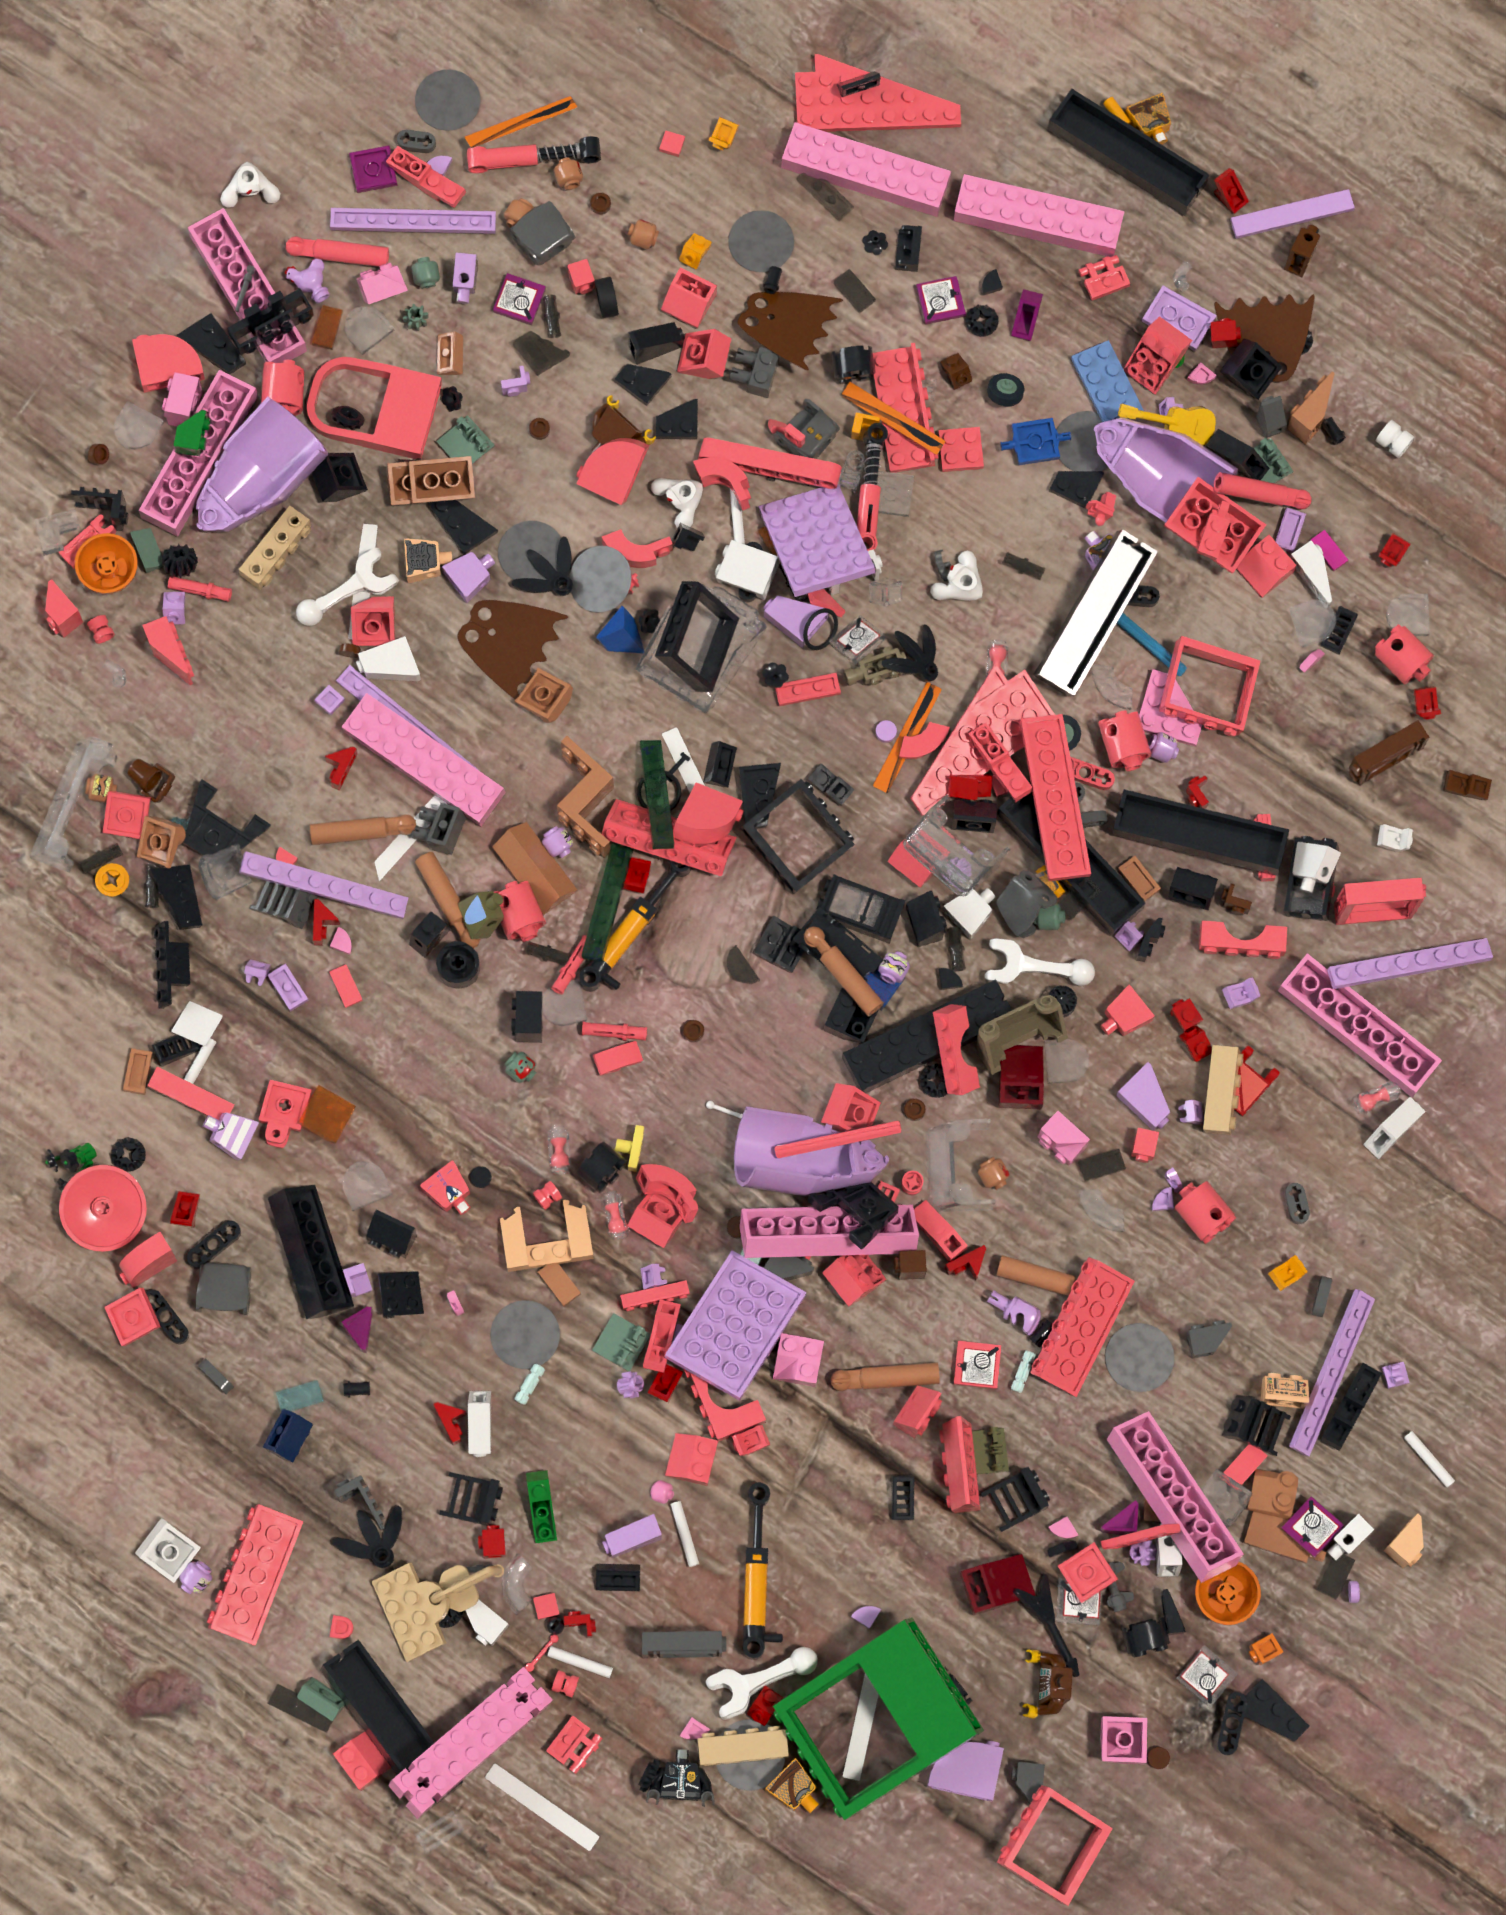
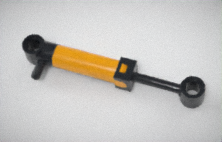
(640, 915)
(756, 1583)

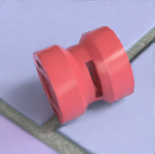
(100, 628)
(912, 1178)
(547, 1195)
(570, 1684)

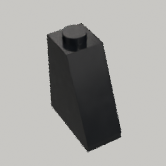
(654, 341)
(1238, 454)

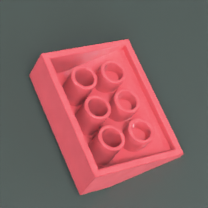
(1193, 512)
(961, 1465)

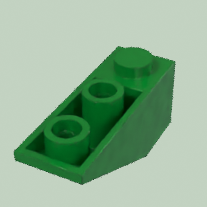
(541, 1506)

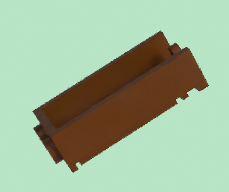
(1388, 753)

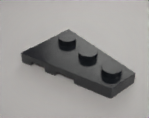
(212, 342)
(462, 524)
(758, 789)
(179, 892)
(1272, 1712)

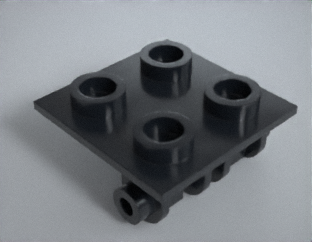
(400, 1294)

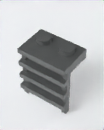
(293, 907)
(348, 1489)

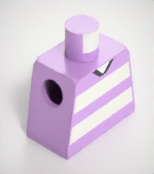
(231, 1133)

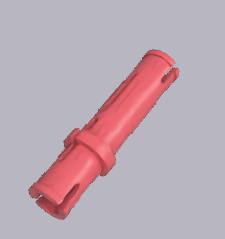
(204, 589)
(568, 972)
(616, 1031)

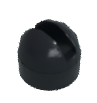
(559, 1628)

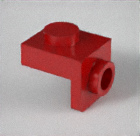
(1394, 550)
(1426, 702)
(1195, 794)
(637, 875)
(1186, 1014)
(1196, 1043)
(576, 1619)
(763, 1705)

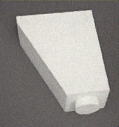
(389, 662)
(1394, 1127)
(479, 1423)

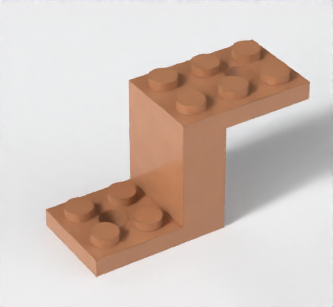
(585, 797)

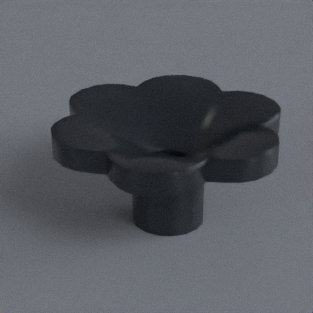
(875, 242)
(452, 398)
(649, 620)
(775, 671)

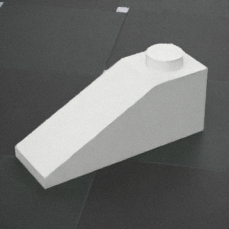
(1313, 571)
(486, 1623)

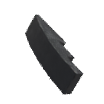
(1351, 1406)

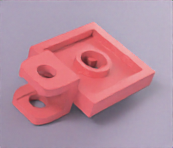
(280, 1121)

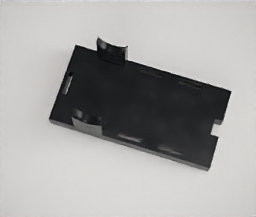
(836, 936)

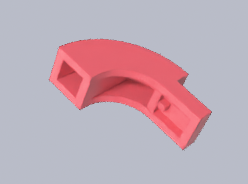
(726, 473)
(638, 555)
(671, 1184)
(661, 1335)

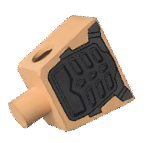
(424, 559)

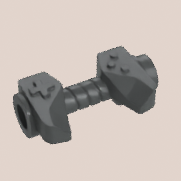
(1117, 1599)

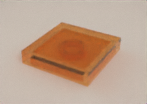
(326, 1114)

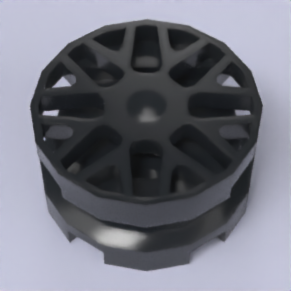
(1066, 998)

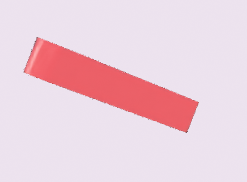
(773, 463)

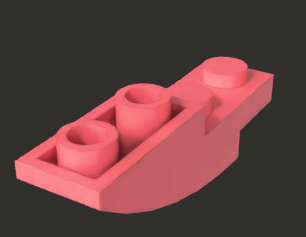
(425, 178)
(1000, 762)

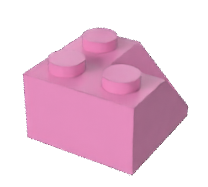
(381, 283)
(183, 398)
(1063, 1138)
(798, 1360)
(1124, 1740)

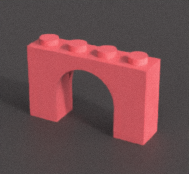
(725, 1422)

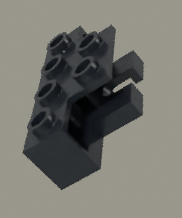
(270, 322)

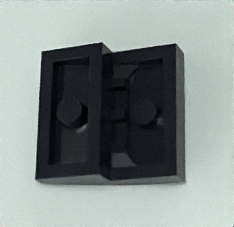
(778, 946)

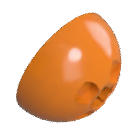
(98, 556)
(1239, 1585)

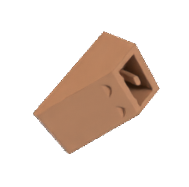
(1307, 418)

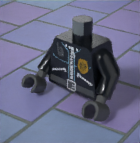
(681, 1781)

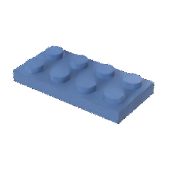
(1105, 380)

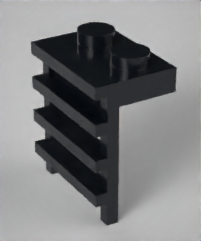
(115, 503)
(1245, 1418)
(1030, 1492)
(486, 1504)

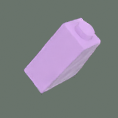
(792, 616)
(1145, 1098)
(632, 1536)

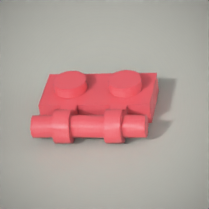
(1107, 282)
(568, 1740)

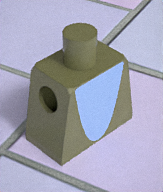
(482, 913)

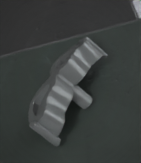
(940, 565)

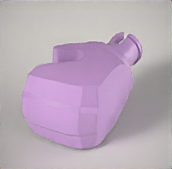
(1017, 1306)

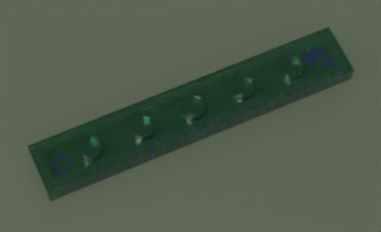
(656, 794)
(607, 902)

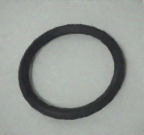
(824, 610)
(676, 783)

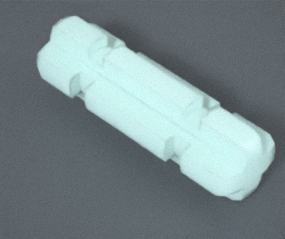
(1023, 1371)
(529, 1384)

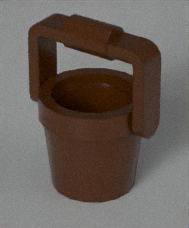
(148, 777)

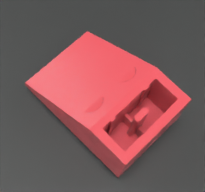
(1157, 355)
(162, 640)
(915, 1414)

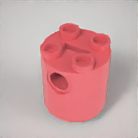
(284, 384)
(1410, 660)
(1125, 740)
(520, 912)
(1204, 1211)

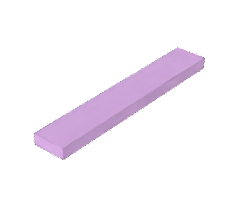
(1292, 214)

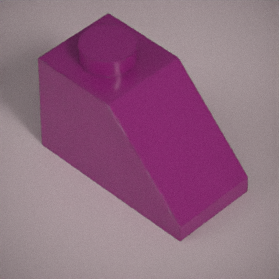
(1027, 314)

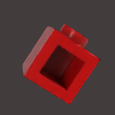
(1225, 333)
(492, 1542)

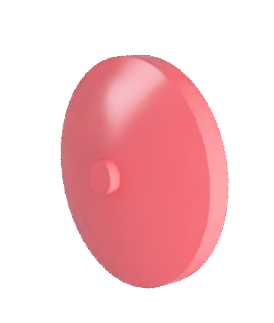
(102, 1207)

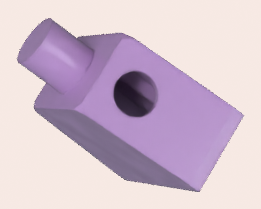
(468, 574)

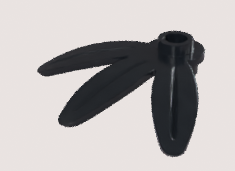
(544, 568)
(922, 659)
(377, 1546)

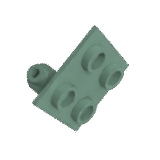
(465, 440)
(1274, 459)
(621, 1342)

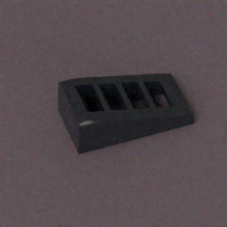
(1347, 614)
(174, 1057)
(894, 1488)
(1171, 1616)

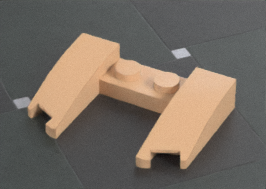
(574, 1249)

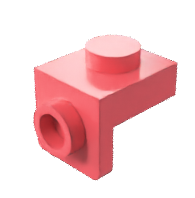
(750, 1441)

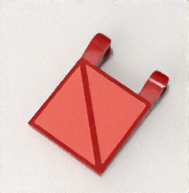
(1252, 1084)

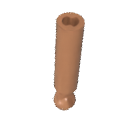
(361, 829)
(444, 895)
(844, 972)
(1035, 1275)
(886, 1377)

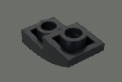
(1153, 934)

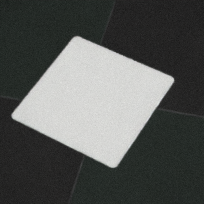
(197, 1023)

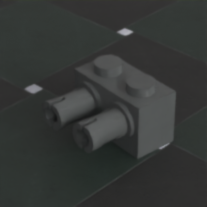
(763, 373)
(445, 828)

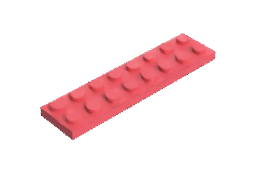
(1055, 797)

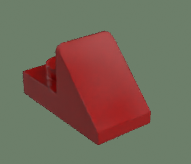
(1230, 191)
(343, 760)
(970, 786)
(322, 917)
(185, 1209)
(972, 1260)
(665, 1383)
(448, 1415)

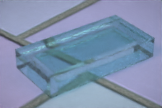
(300, 1396)

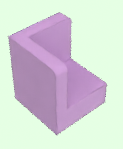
(357, 1280)

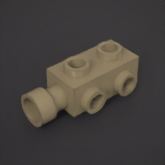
(875, 663)

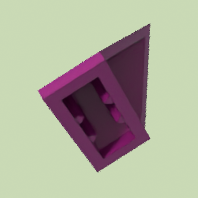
(359, 1327)
(1124, 1522)

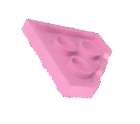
(1155, 721)

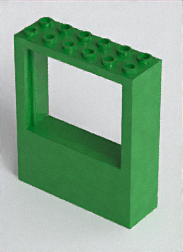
(915, 1693)

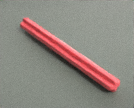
(838, 1139)

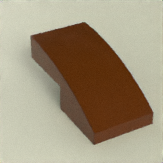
(1467, 786)

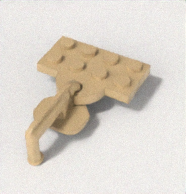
(414, 1608)

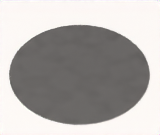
(447, 99)
(761, 241)
(1081, 451)
(526, 536)
(600, 578)
(525, 1334)
(1139, 1357)
(752, 1774)

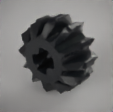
(179, 560)

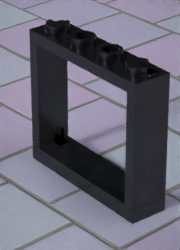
(676, 630)
(773, 859)

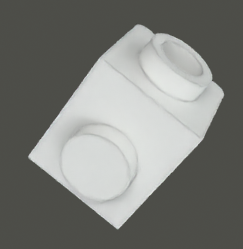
(1394, 838)

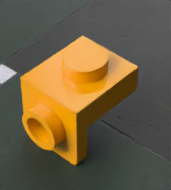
(723, 133)
(694, 250)
(1288, 1273)

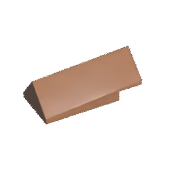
(430, 480)
(530, 862)

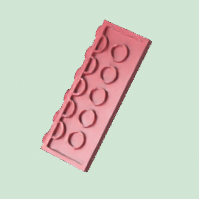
(901, 388)
(630, 827)
(1082, 1326)
(254, 1574)

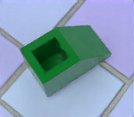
(190, 434)

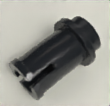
(772, 281)
(1333, 431)
(1042, 1333)
(357, 1388)

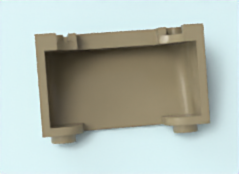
(1037, 1017)

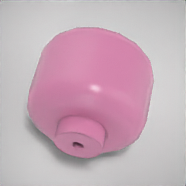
(661, 1492)

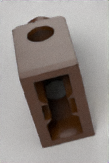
(1304, 246)

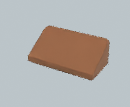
(450, 354)

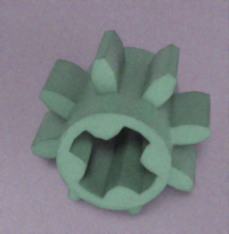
(417, 322)

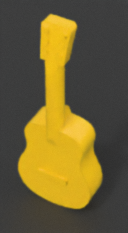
(1194, 421)

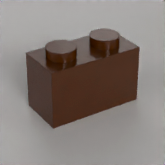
(910, 1265)

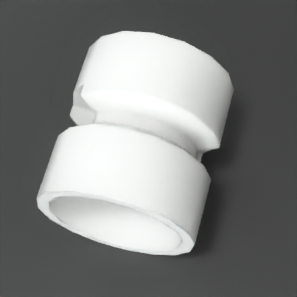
(1395, 439)

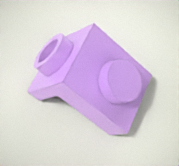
(515, 386)
(174, 607)
(1241, 993)

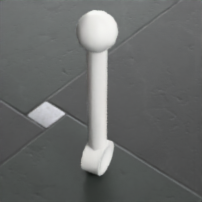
(710, 1104)

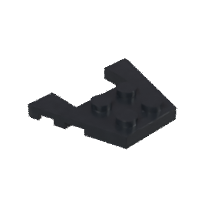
(210, 833)
(865, 1204)

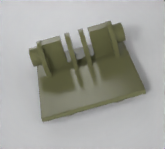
(990, 1451)

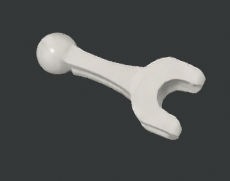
(310, 611)
(1080, 971)
(802, 1661)

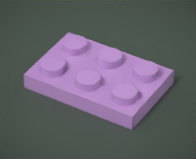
(1182, 314)

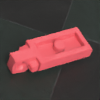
(1214, 532)

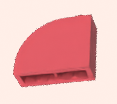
(163, 355)
(613, 468)
(707, 816)
(146, 1260)

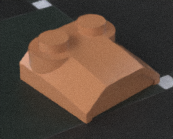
(545, 696)
(160, 840)
(1273, 1493)

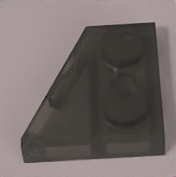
(539, 352)

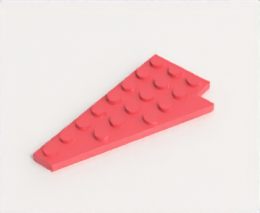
(876, 108)
(1001, 706)

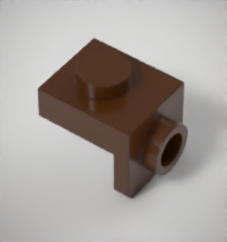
(957, 370)
(1236, 905)

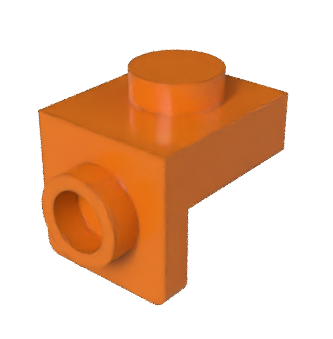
(1265, 1649)

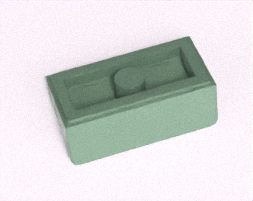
(147, 549)
(321, 1698)

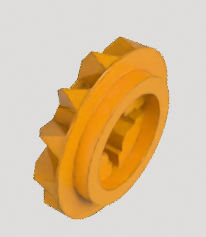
(114, 870)

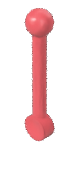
(530, 1666)

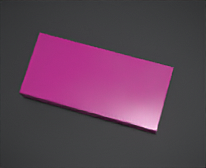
(1332, 554)

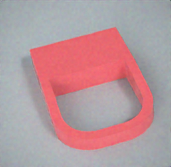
(404, 411)

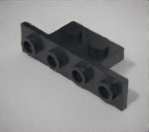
(172, 964)

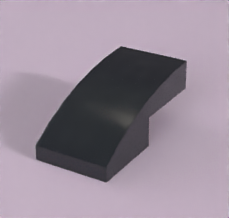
(830, 785)

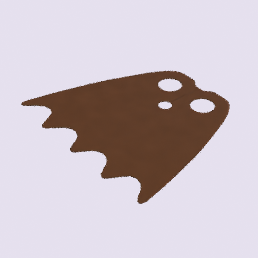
(795, 323)
(1275, 328)
(516, 643)

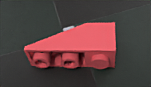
(939, 1231)

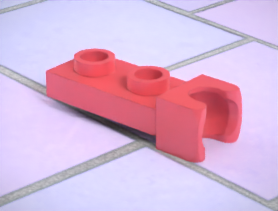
(93, 529)

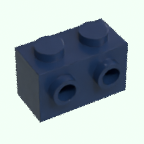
(288, 1435)

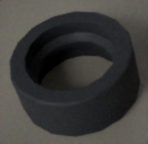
(606, 297)

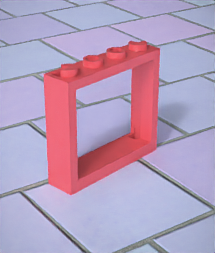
(1220, 656)
(1379, 901)
(1084, 1860)

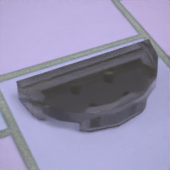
(739, 967)

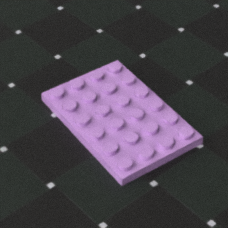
(816, 540)
(735, 1325)

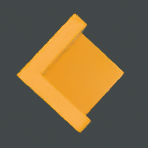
(861, 424)

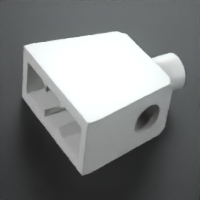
(1314, 864)
(970, 911)
(1357, 1529)
(1167, 1557)

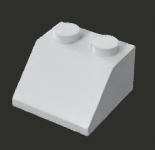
(167, 1550)

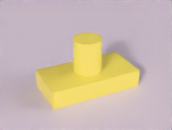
(632, 1147)

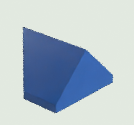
(621, 634)

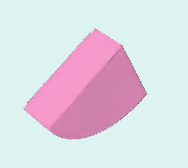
(1201, 375)
(1311, 660)
(341, 941)
(453, 1300)
(1063, 1529)
(694, 1730)

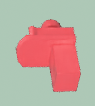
(1102, 510)

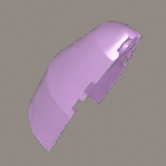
(1156, 462)
(258, 468)
(802, 1173)

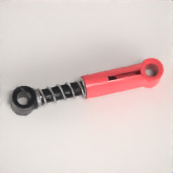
(482, 159)
(870, 491)

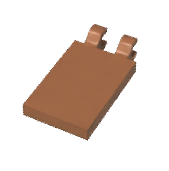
(1267, 1534)

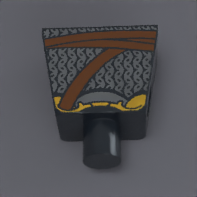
(429, 934)

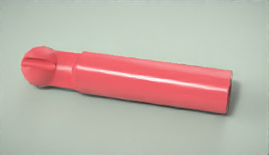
(338, 251)
(1261, 491)

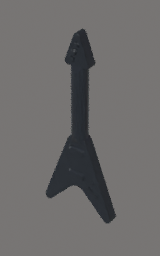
(1043, 1609)

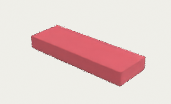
(808, 689)

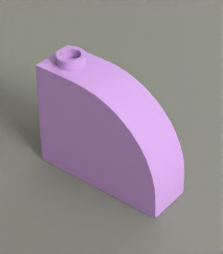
(969, 1770)

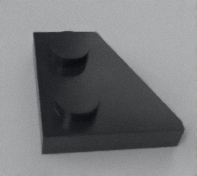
(642, 381)
(678, 422)
(1076, 485)

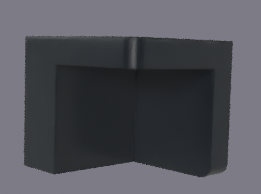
(687, 537)

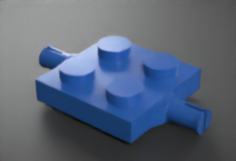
(1035, 441)

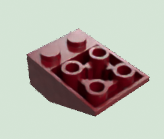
(1022, 1078)
(993, 1583)

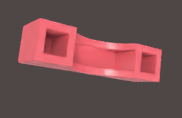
(1216, 939)
(950, 1026)

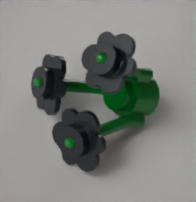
(71, 1160)

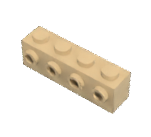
(275, 547)
(1222, 1090)
(742, 1747)

